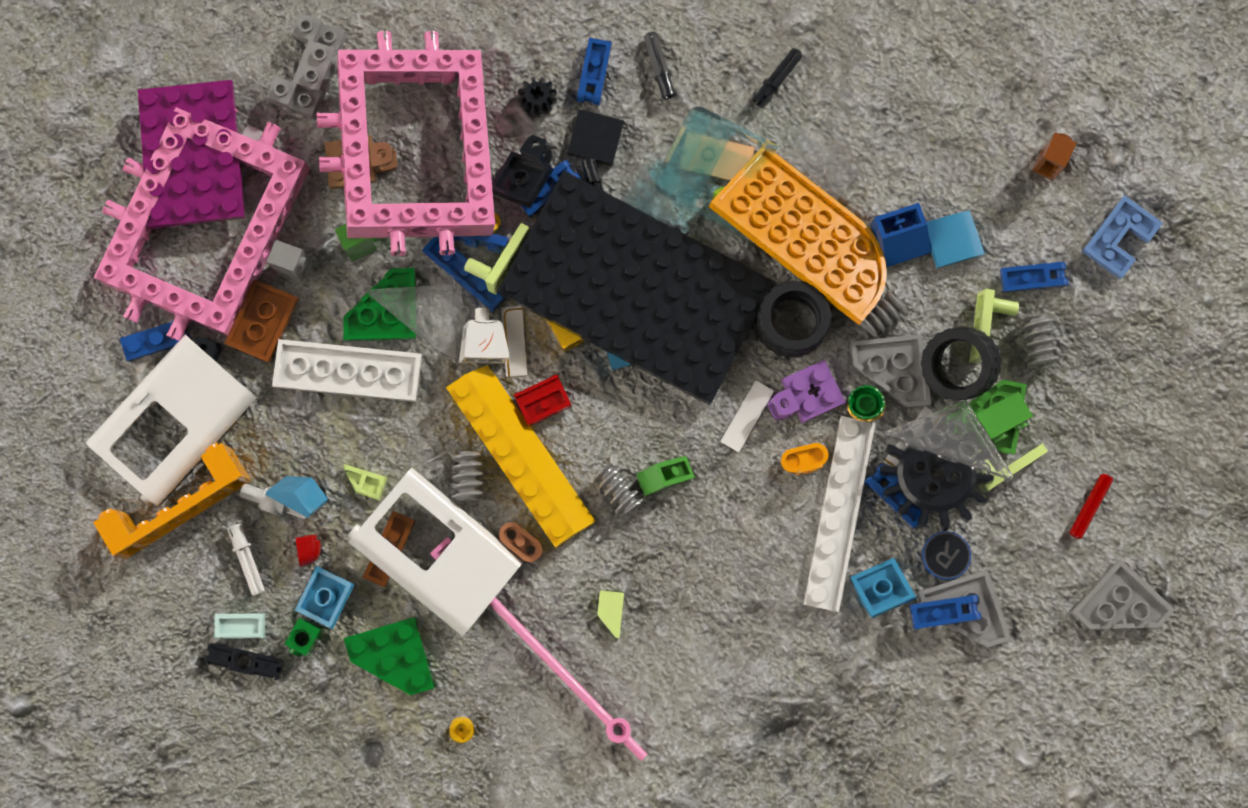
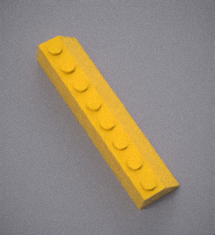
(521, 455)

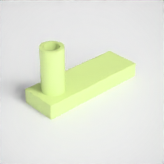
(496, 275)
(983, 315)
(1016, 466)

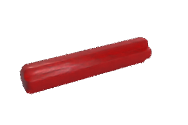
(1091, 506)

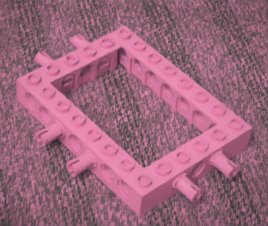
(411, 219)
(117, 265)

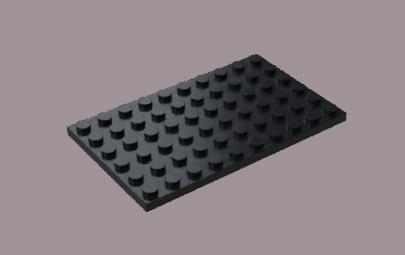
(635, 287)

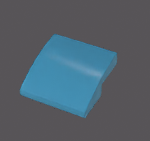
(954, 239)

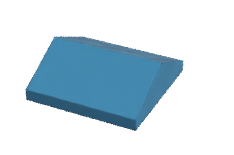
(298, 494)
(882, 588)
(324, 597)

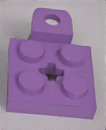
(796, 397)

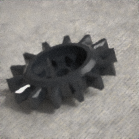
(914, 485)

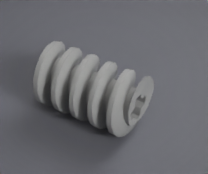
(882, 313)
(1040, 340)
(467, 476)
(617, 489)

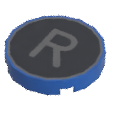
(946, 555)

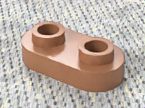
(520, 542)

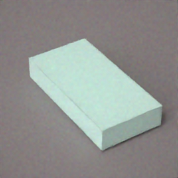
(239, 626)

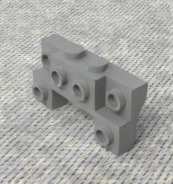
(314, 70)

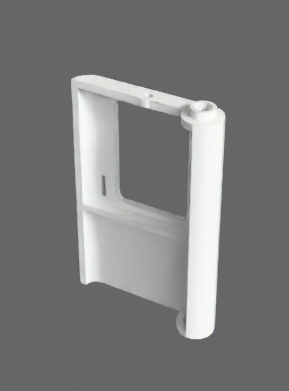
(193, 392)
(465, 573)

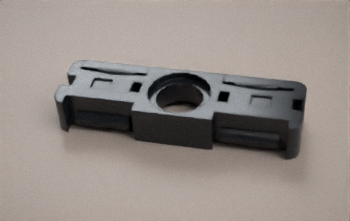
(260, 664)

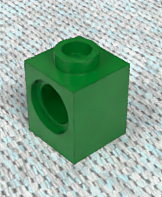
(313, 632)

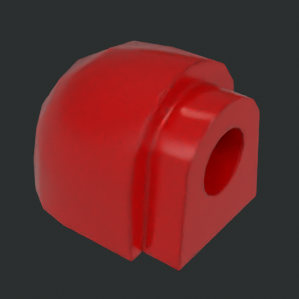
(307, 549)

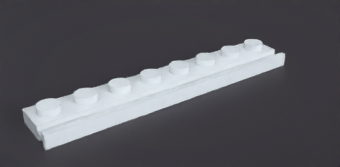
(839, 514)

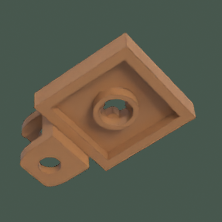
(381, 159)

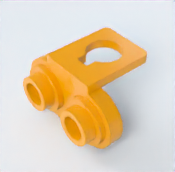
(804, 459)

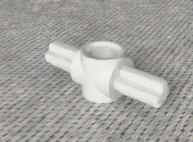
(265, 502)

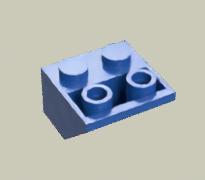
(902, 234)

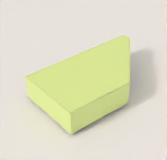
(365, 482)
(610, 610)

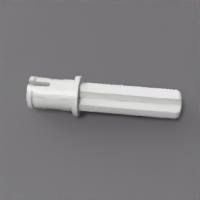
(245, 557)

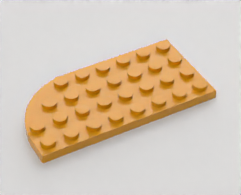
(805, 232)

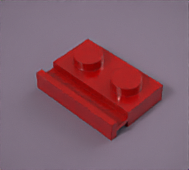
(542, 400)

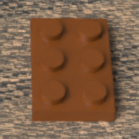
(261, 321)

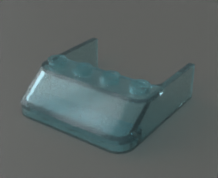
(695, 157)

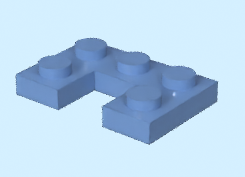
(1124, 217)

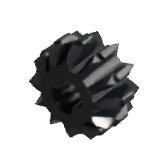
(537, 105)

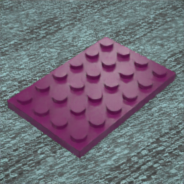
(203, 181)

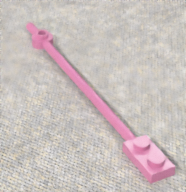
(598, 710)

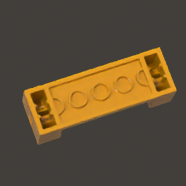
(127, 539)

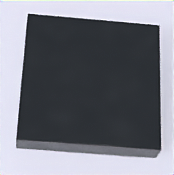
(595, 137)

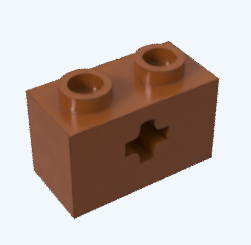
(1054, 156)

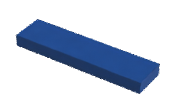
(454, 267)

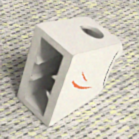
(483, 340)

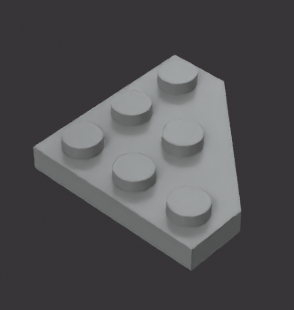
(894, 367)
(1122, 602)
(986, 631)

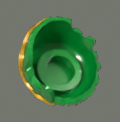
(866, 403)

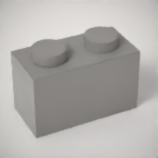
(289, 261)

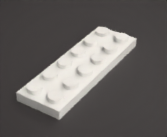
(347, 370)

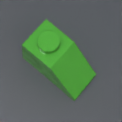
(665, 475)

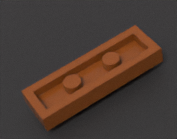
(397, 533)

